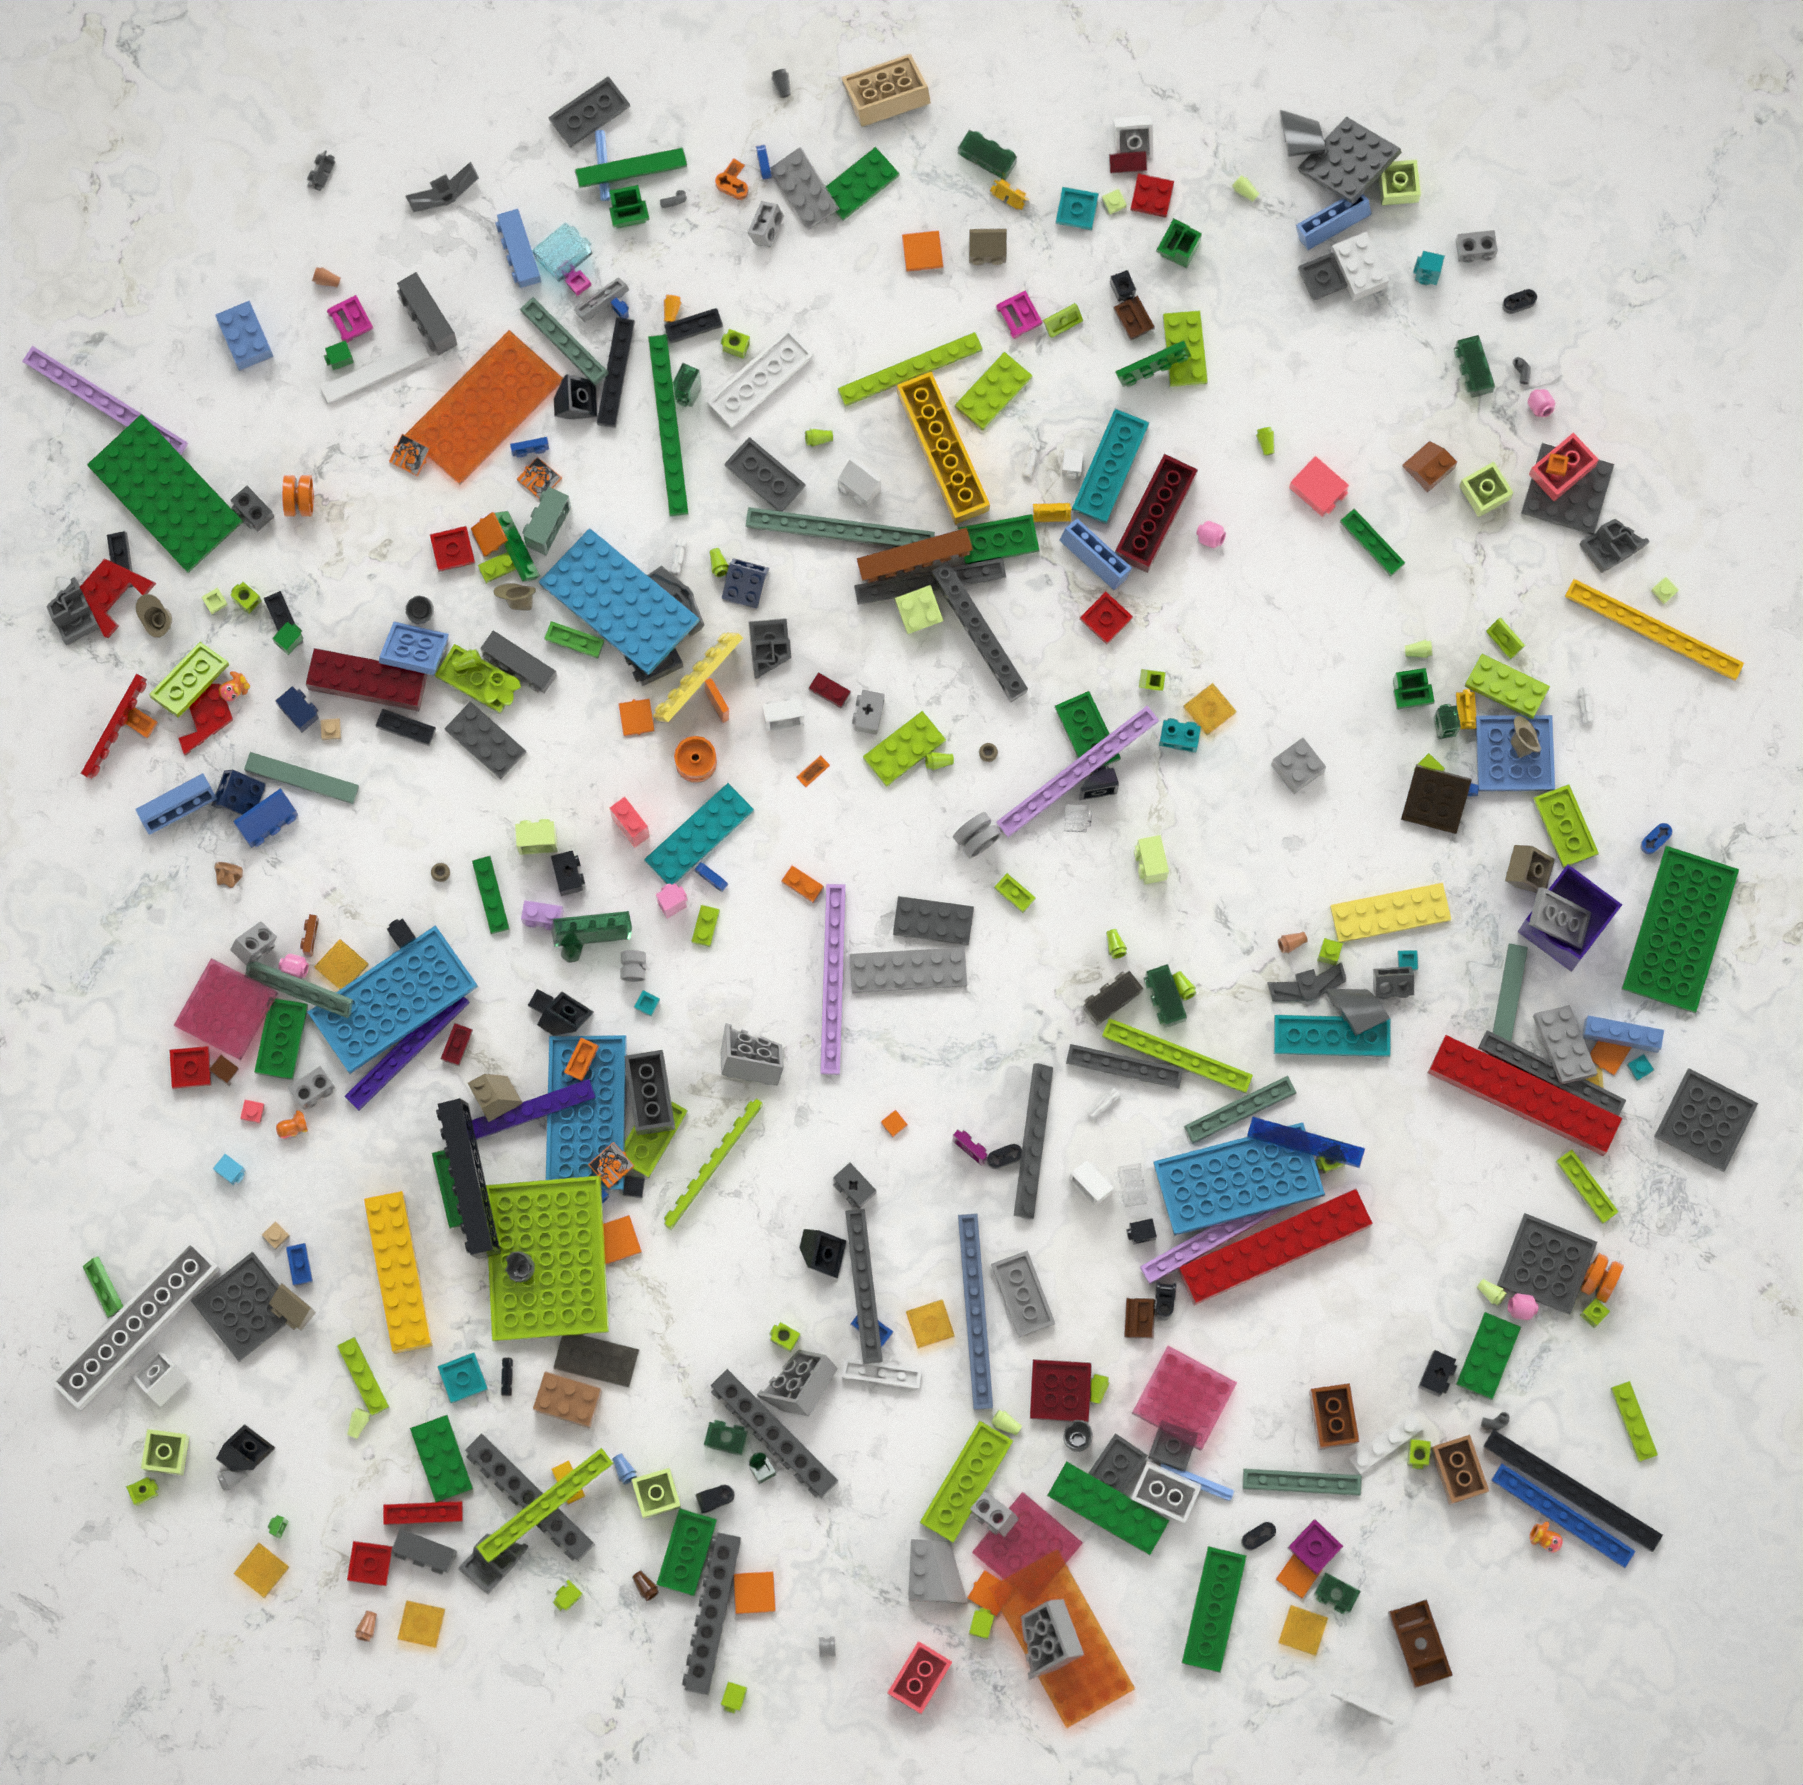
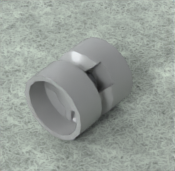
(633, 965)

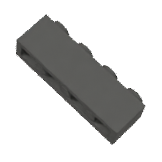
(518, 661)

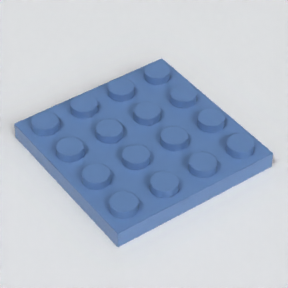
(1501, 767)

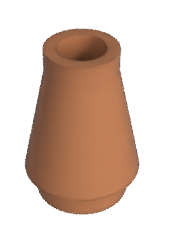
(325, 277)
(1290, 942)
(366, 1627)

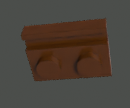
(1134, 318)
(1139, 1318)

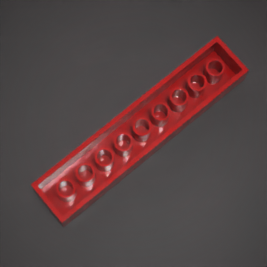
(1524, 1095)
(1275, 1247)

